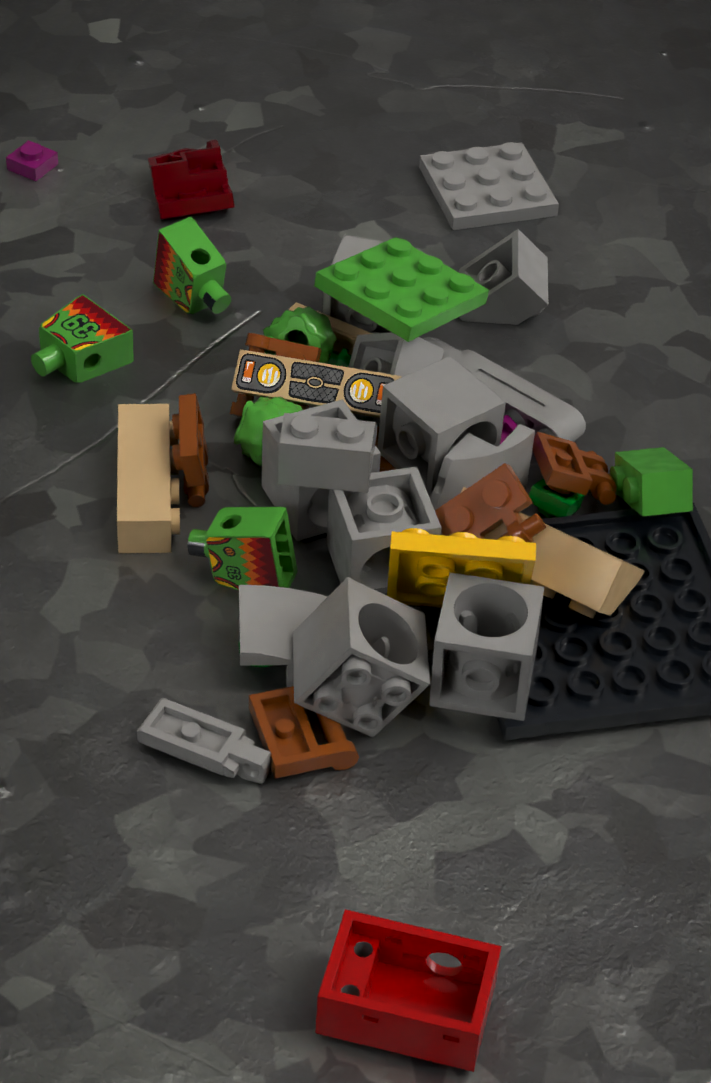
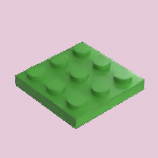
(401, 288)

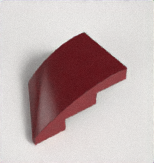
(190, 181)

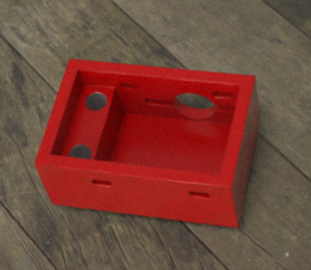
(397, 999)

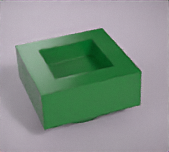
(553, 503)

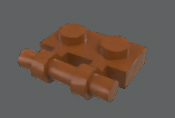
(192, 450)
(573, 470)
(488, 505)

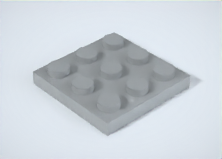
(488, 185)

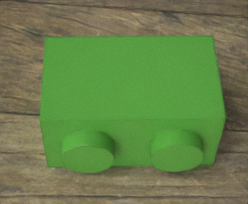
(653, 481)

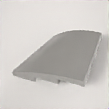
(476, 458)
(268, 621)

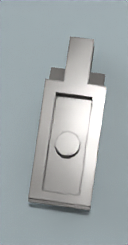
(204, 741)

